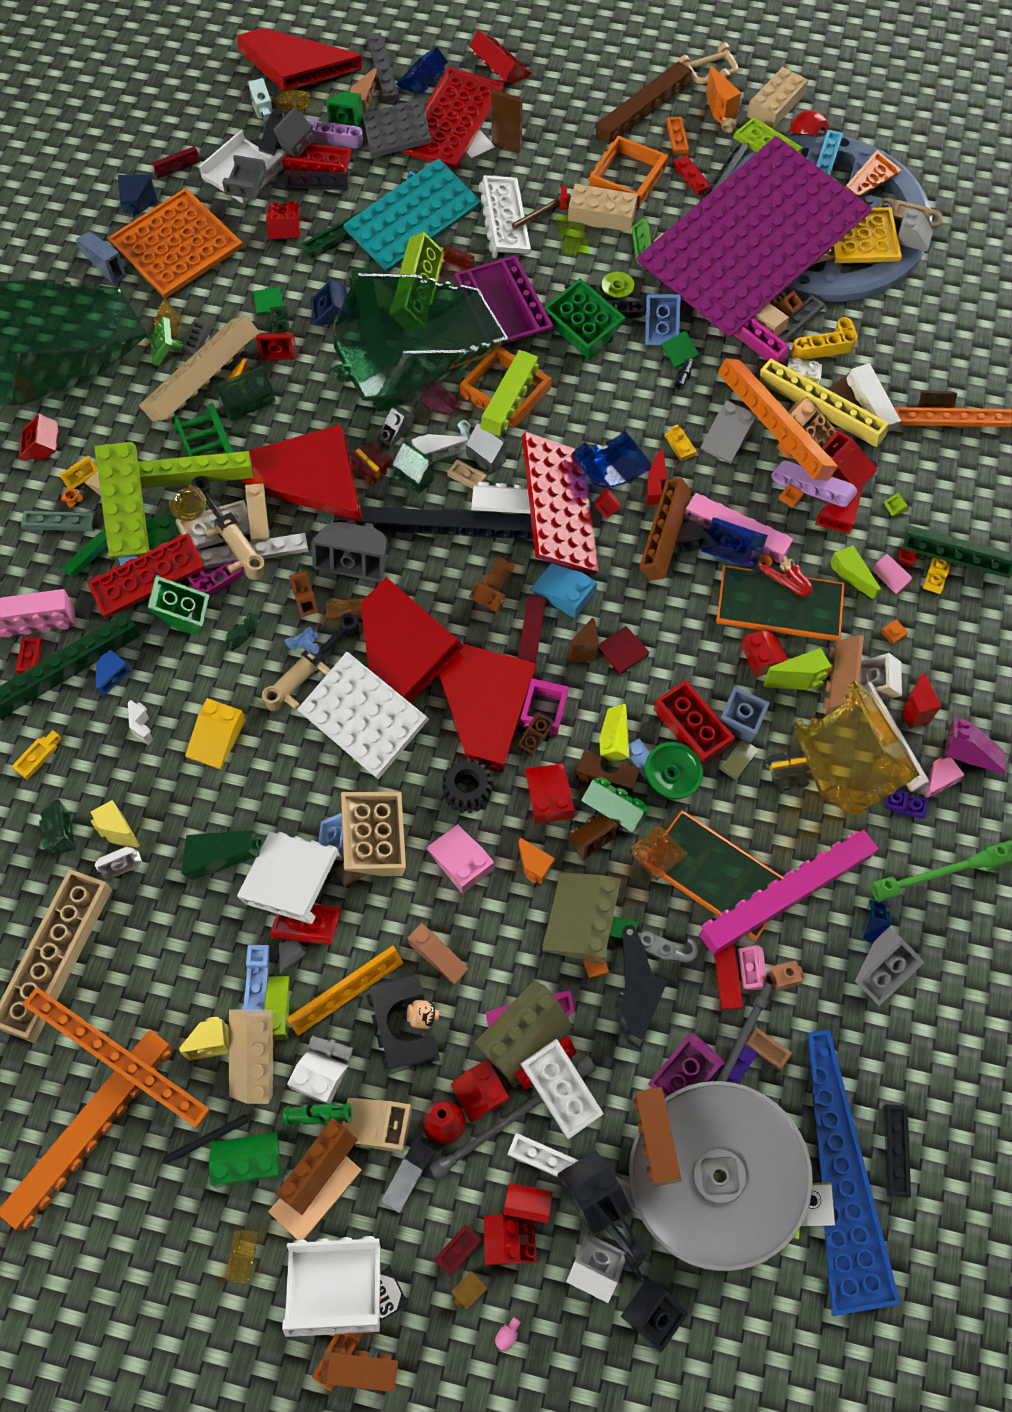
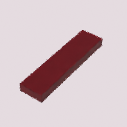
(532, 628)

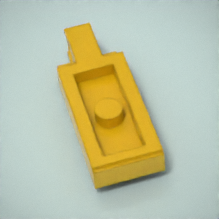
(36, 755)

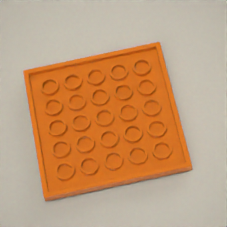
(175, 242)

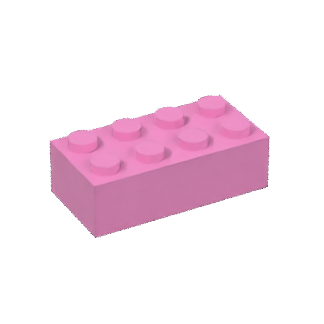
(36, 613)

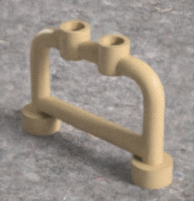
(723, 52)

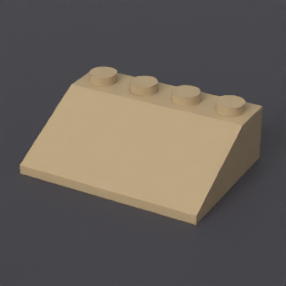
(373, 833)

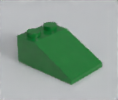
(178, 605)

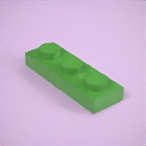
(641, 237)

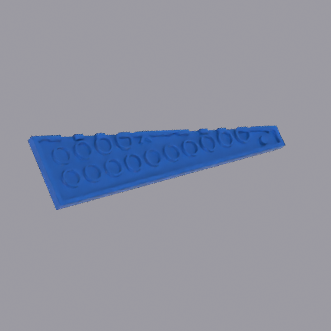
(855, 1246)

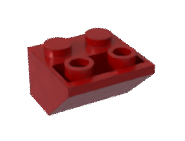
(509, 1240)

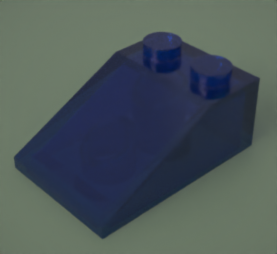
(735, 543)

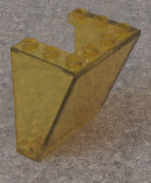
(855, 754)

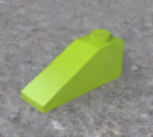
(853, 570)
(278, 1000)

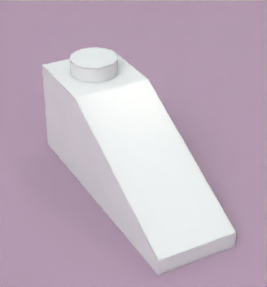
(440, 446)

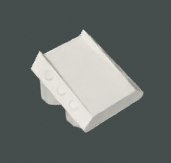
(118, 862)

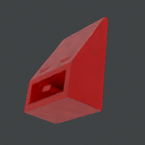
(283, 220)
(851, 460)

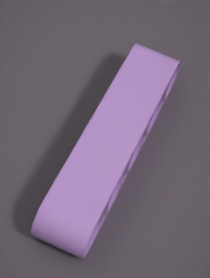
(337, 134)
(833, 491)

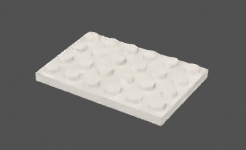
(363, 715)

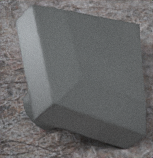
(290, 953)

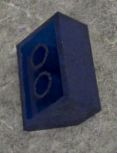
(423, 72)

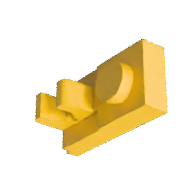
(680, 443)
(79, 472)

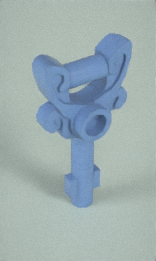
(304, 640)

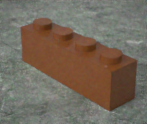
(658, 1137)
(316, 1166)

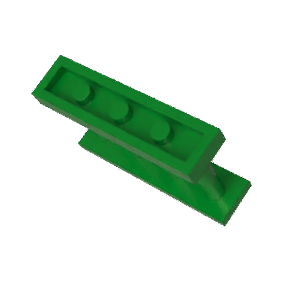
(216, 429)

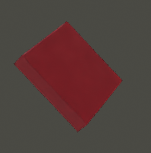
(623, 650)

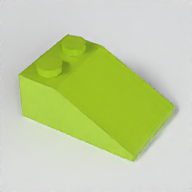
(799, 672)

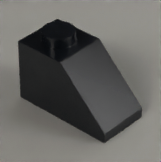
(694, 537)

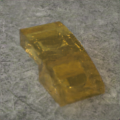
(242, 1255)

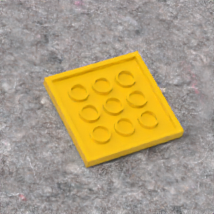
(870, 240)

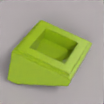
(896, 505)

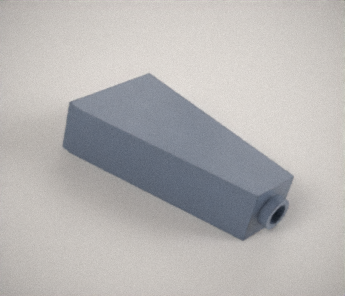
(102, 256)

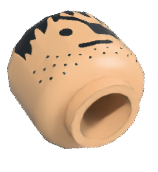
(422, 1014)

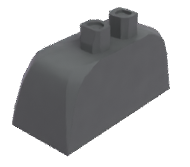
(350, 550)

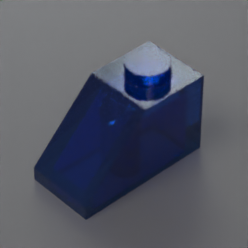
(876, 920)

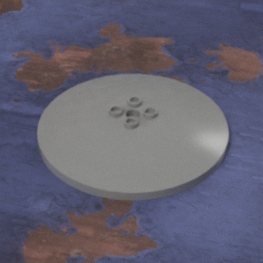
(765, 1186)

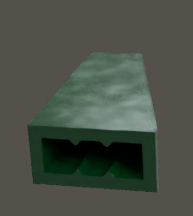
(218, 851)

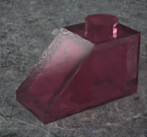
(439, 400)

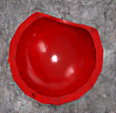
(809, 123)

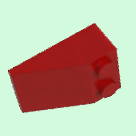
(549, 793)

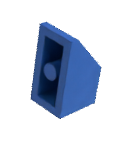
(109, 672)

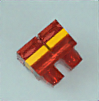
(369, 464)

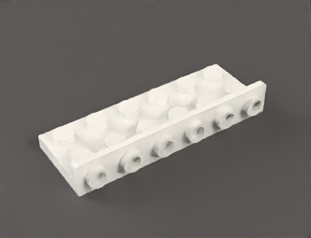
(502, 208)

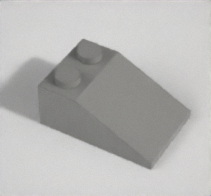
(729, 432)
(887, 966)

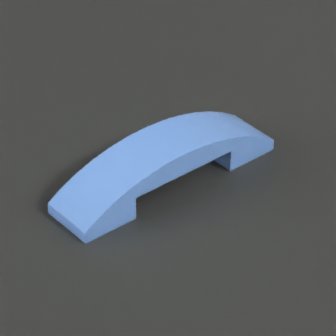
(257, 977)

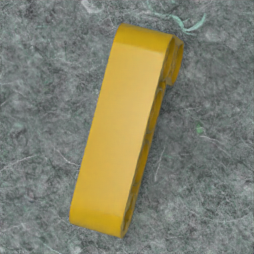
(827, 344)

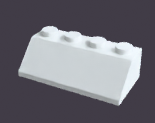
(500, 498)

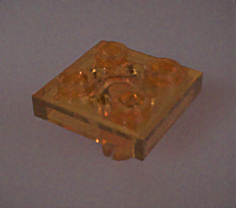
(658, 853)

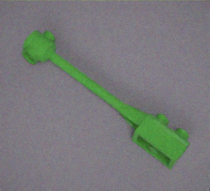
(990, 858)

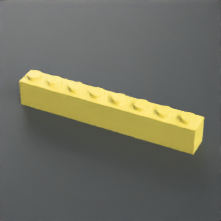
(832, 406)

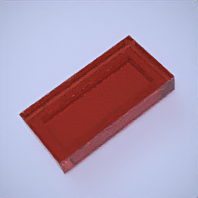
(458, 258)

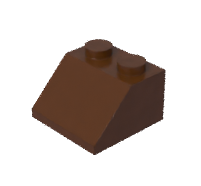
(593, 835)

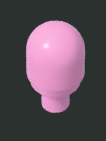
(507, 1335)

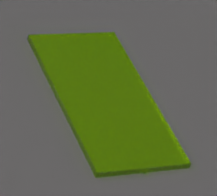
(572, 236)

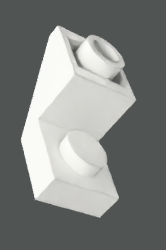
(137, 719)

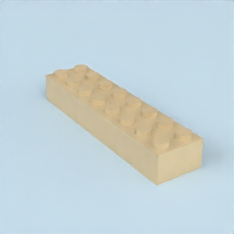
(199, 369)
(53, 951)

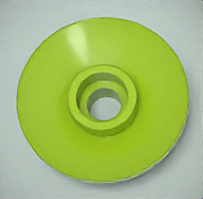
(617, 284)

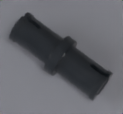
(684, 374)

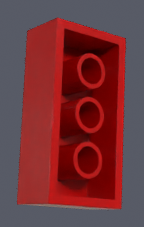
(693, 722)

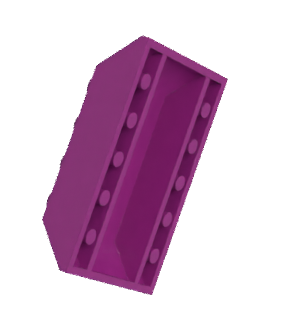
(508, 296)

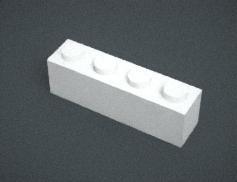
(872, 394)

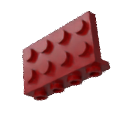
(319, 158)

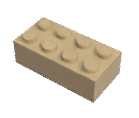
(777, 97)
(602, 207)

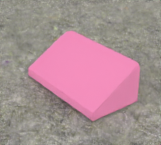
(891, 574)
(752, 967)

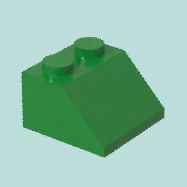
(345, 109)

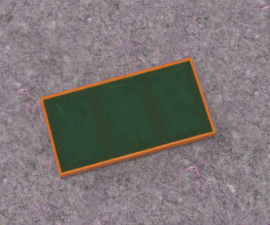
(768, 606)
(715, 869)

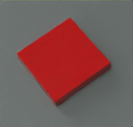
(528, 1203)

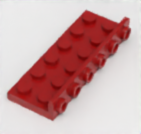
(134, 579)

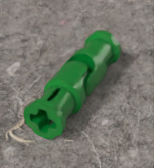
(317, 1114)

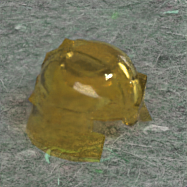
(188, 504)

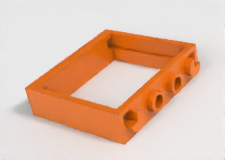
(636, 151)
(504, 358)

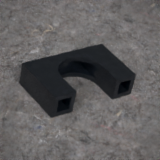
(400, 1054)

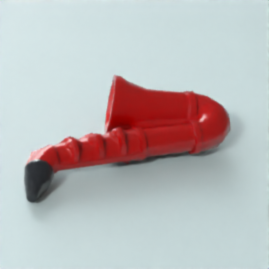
(797, 582)

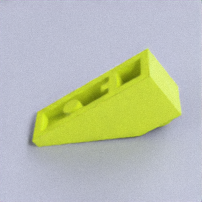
(614, 734)

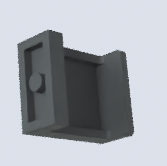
(245, 177)

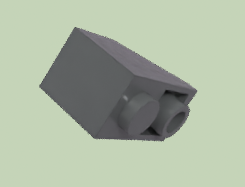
(395, 426)

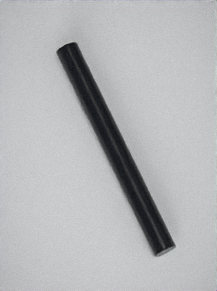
(205, 1139)

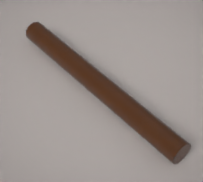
(535, 214)

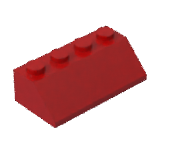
(499, 58)

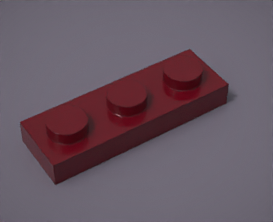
(175, 162)

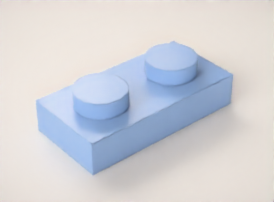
(637, 755)

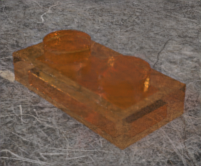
(498, 573)
(336, 608)

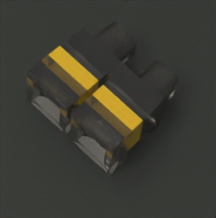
(787, 768)

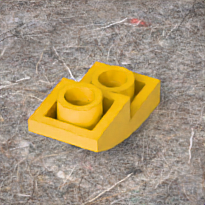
(936, 575)

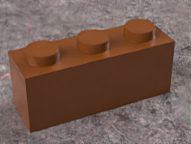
(359, 1370)

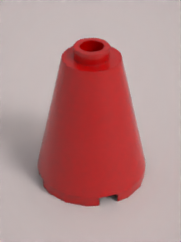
(444, 1130)

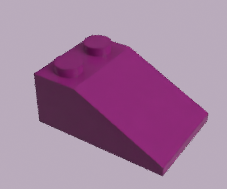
(972, 746)
(688, 1065)

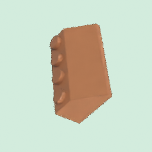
(845, 669)

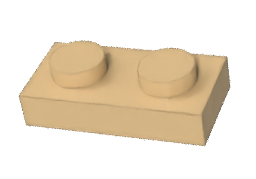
(465, 474)

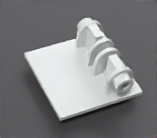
(811, 369)

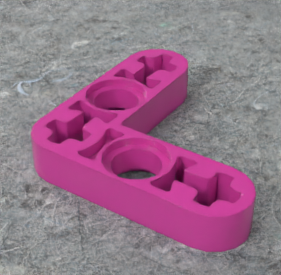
(204, 580)

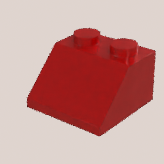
(276, 346)
(38, 438)
(762, 651)
(921, 704)
(479, 1091)

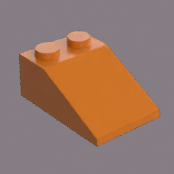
(722, 96)

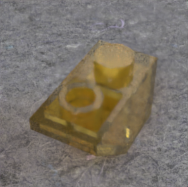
(292, 98)
(167, 311)

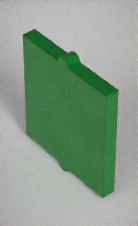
(267, 299)
(679, 348)

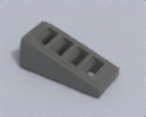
(200, 327)

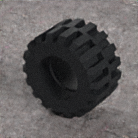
(467, 771)

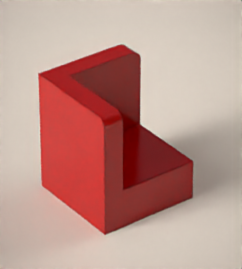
(607, 503)

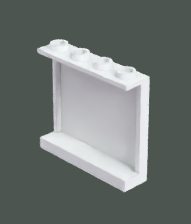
(221, 162)
(288, 876)
(333, 1287)

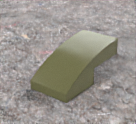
(739, 759)

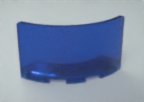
(614, 463)

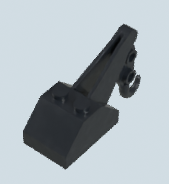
(602, 1203)

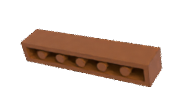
(665, 529)

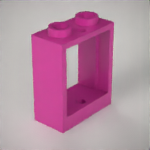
(548, 690)

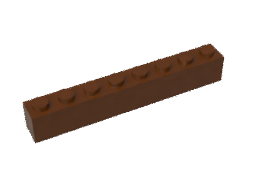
(643, 102)

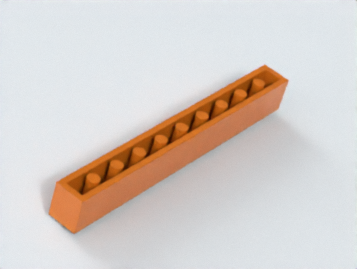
(777, 420)
(79, 1138)

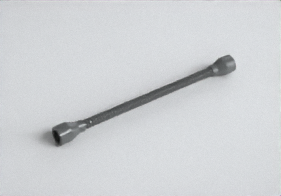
(442, 1166)

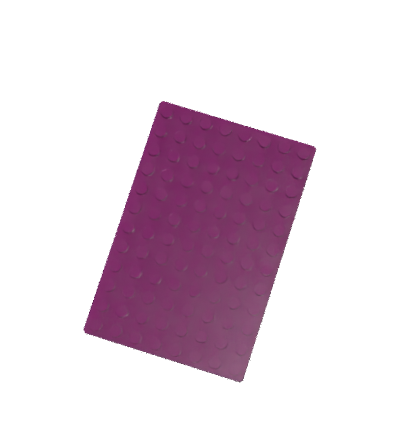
(753, 235)

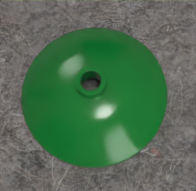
(679, 761)

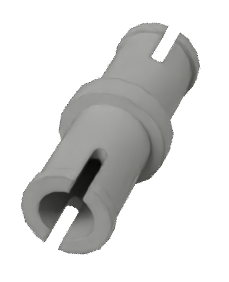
(330, 1048)

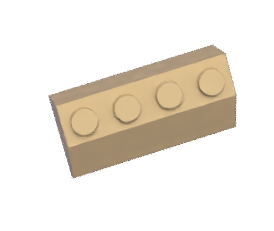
(251, 1056)

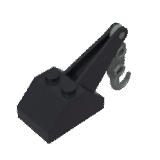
(642, 989)

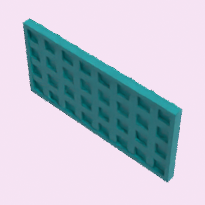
(425, 202)

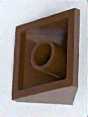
(584, 645)

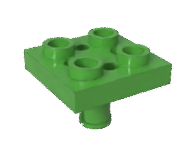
(162, 341)

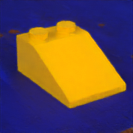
(215, 733)

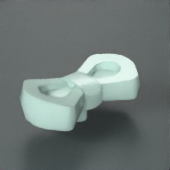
(464, 426)

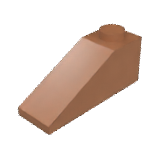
(366, 87)
(437, 953)

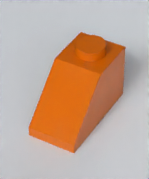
(534, 861)

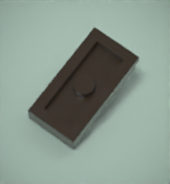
(937, 399)

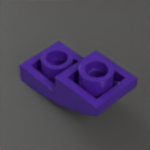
(907, 804)

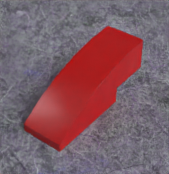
(656, 480)

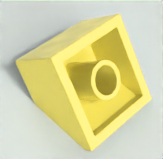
(112, 824)
(207, 1040)

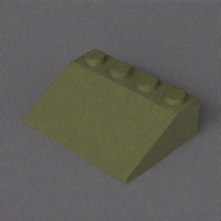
(582, 916)
(523, 1030)

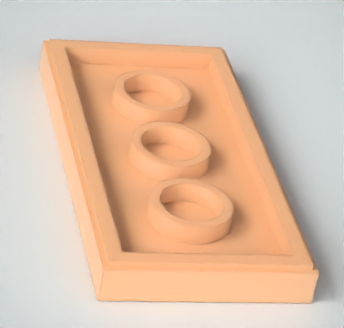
(302, 1225)

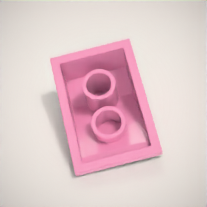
(461, 858)

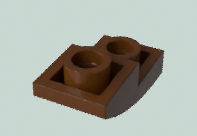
(535, 733)

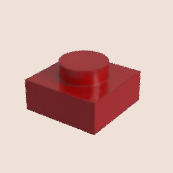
(564, 198)

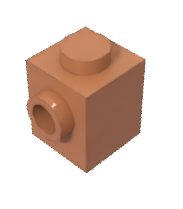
(786, 975)

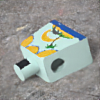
(262, 105)

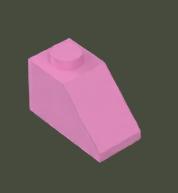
(942, 776)

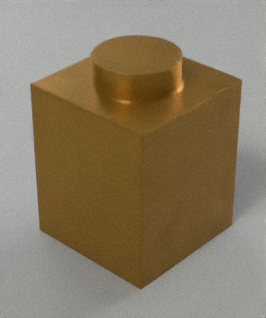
(468, 1291)

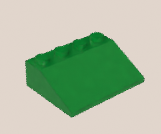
(584, 318)

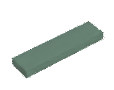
(58, 521)

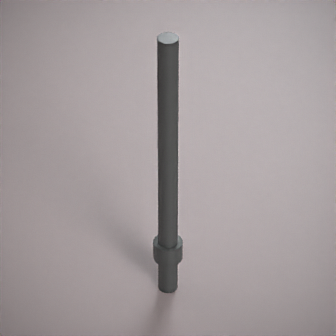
(759, 1005)

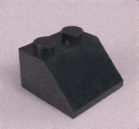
(654, 1314)

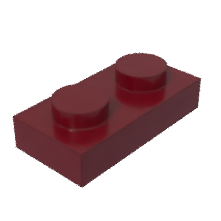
(458, 1250)

